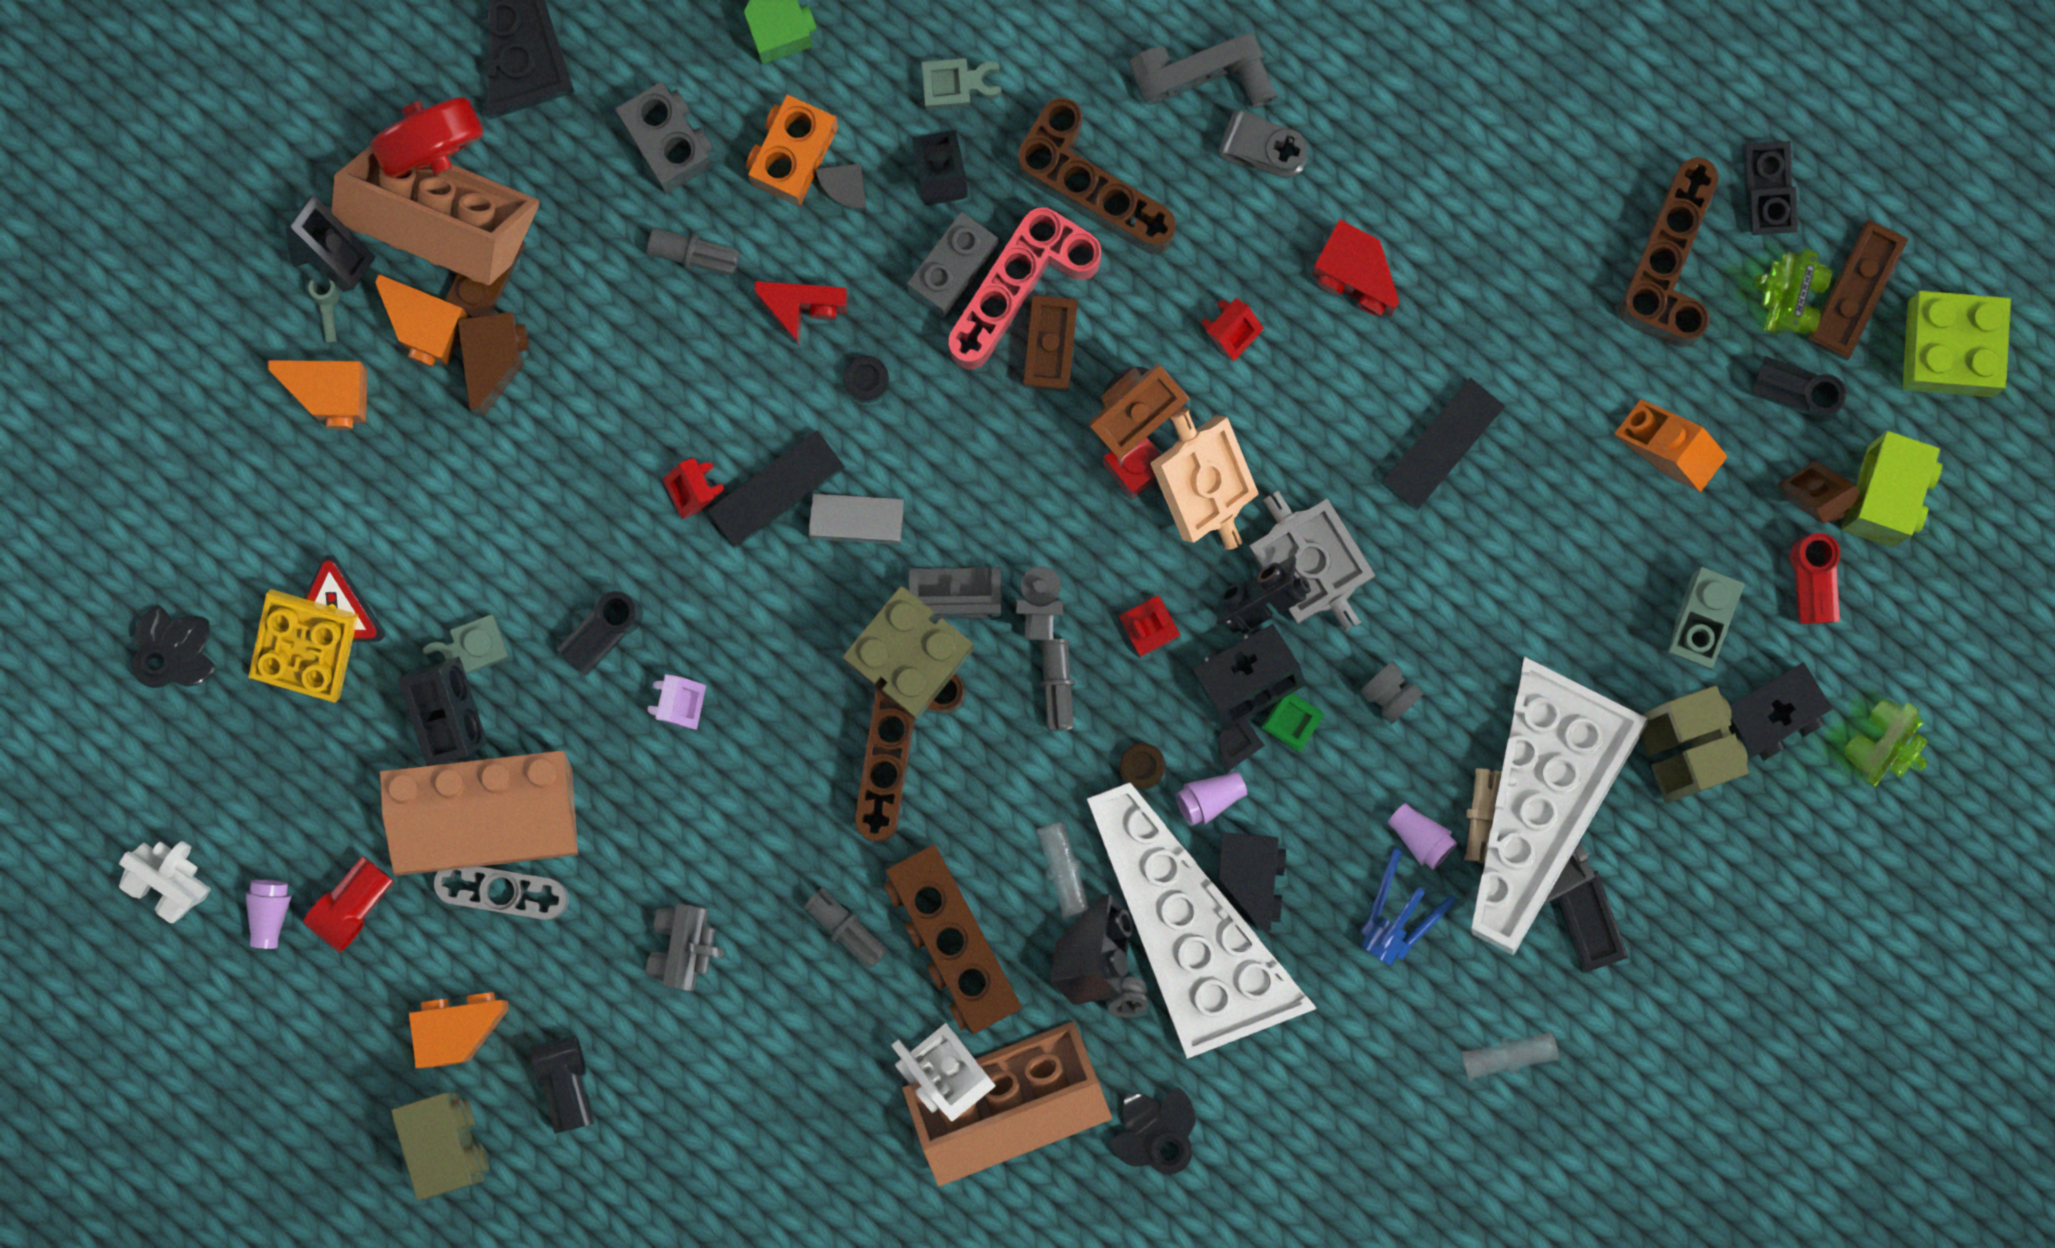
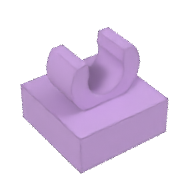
(679, 701)

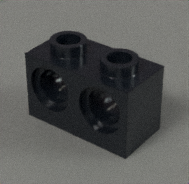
(443, 711)

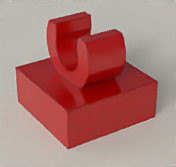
(1233, 328)
(689, 488)
(1149, 626)

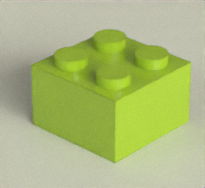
(1956, 344)
(1893, 489)

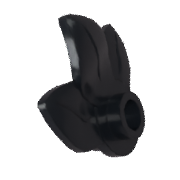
(176, 644)
(1153, 1125)

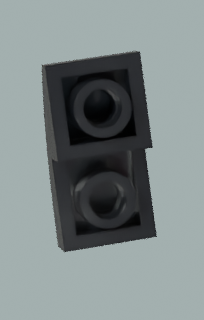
(1770, 188)

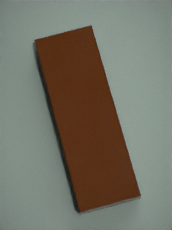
(1857, 289)

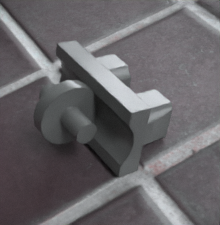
(1040, 589)
(688, 948)

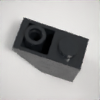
(1249, 873)
(1093, 953)

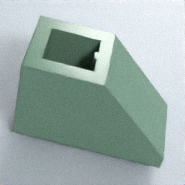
(1705, 617)

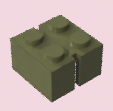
(908, 652)
(1715, 752)
(440, 1145)

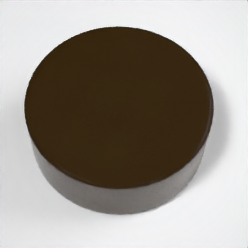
(1142, 766)

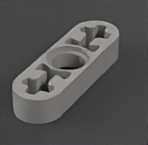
(532, 910)

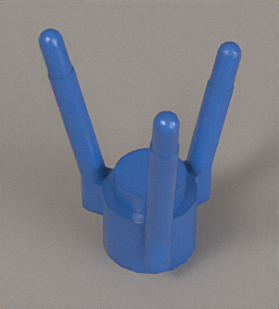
(1386, 938)

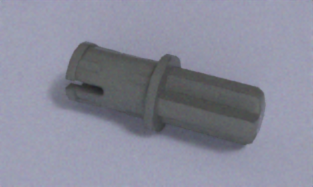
(692, 252)
(1057, 684)
(845, 928)

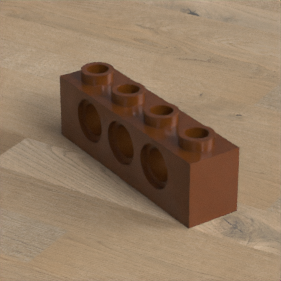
(930, 871)

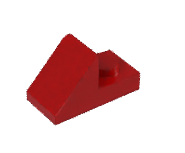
(788, 301)

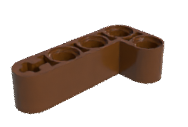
(1102, 184)
(1675, 248)
(894, 754)

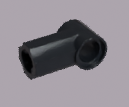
(1794, 387)
(598, 635)
(560, 1071)

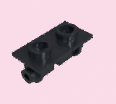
(1245, 604)

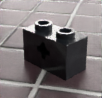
(1271, 676)
(1800, 698)

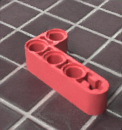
(1016, 291)

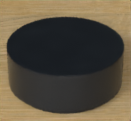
(866, 379)

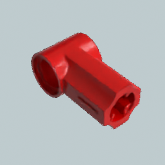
(1816, 586)
(340, 914)

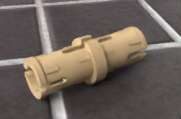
(1482, 813)

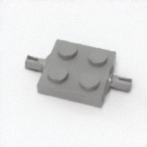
(1323, 555)

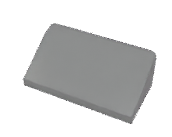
(856, 519)

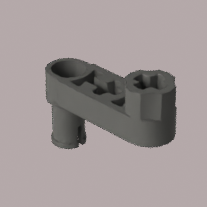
(1162, 79)

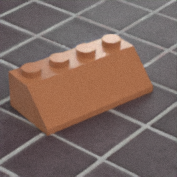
(443, 217)
(479, 813)
(1039, 1097)

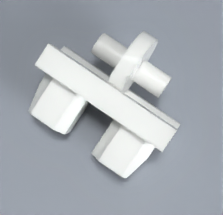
(166, 872)

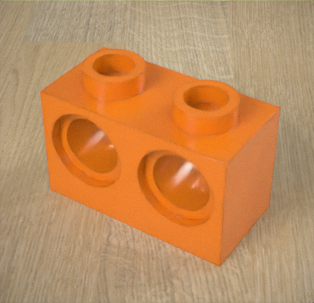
(802, 153)

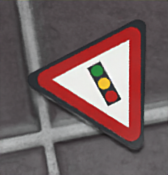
(334, 588)

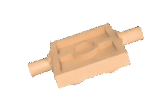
(1205, 479)

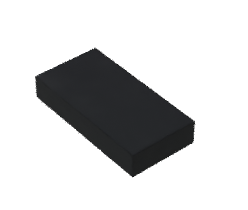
(1592, 925)

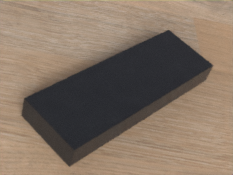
(1443, 444)
(776, 489)

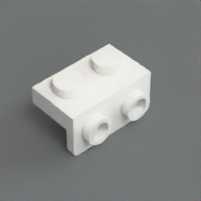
(946, 1073)

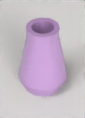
(1209, 797)
(1423, 837)
(266, 911)

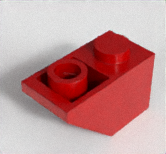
(1358, 267)

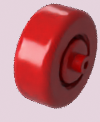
(427, 137)

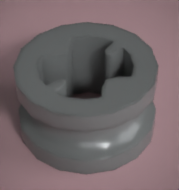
(1133, 999)

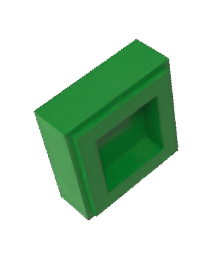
(1292, 721)

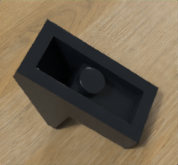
(940, 167)
(323, 239)

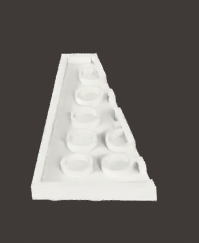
(1553, 778)
(1202, 952)

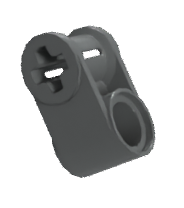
(1257, 143)

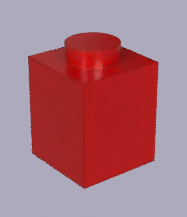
(1134, 469)

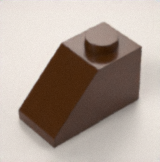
(491, 356)

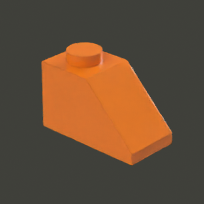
(421, 321)
(328, 389)

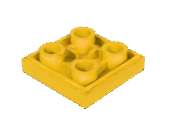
(303, 645)

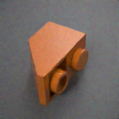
(1672, 444)
(455, 1033)

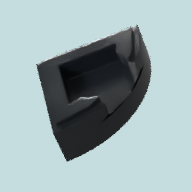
(1237, 745)

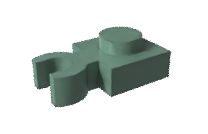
(950, 83)
(477, 644)

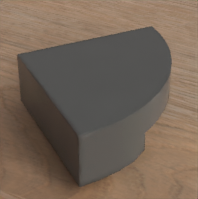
(844, 185)

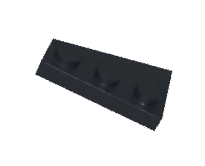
(523, 57)

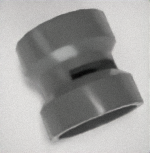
(1392, 692)

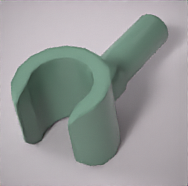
(326, 305)

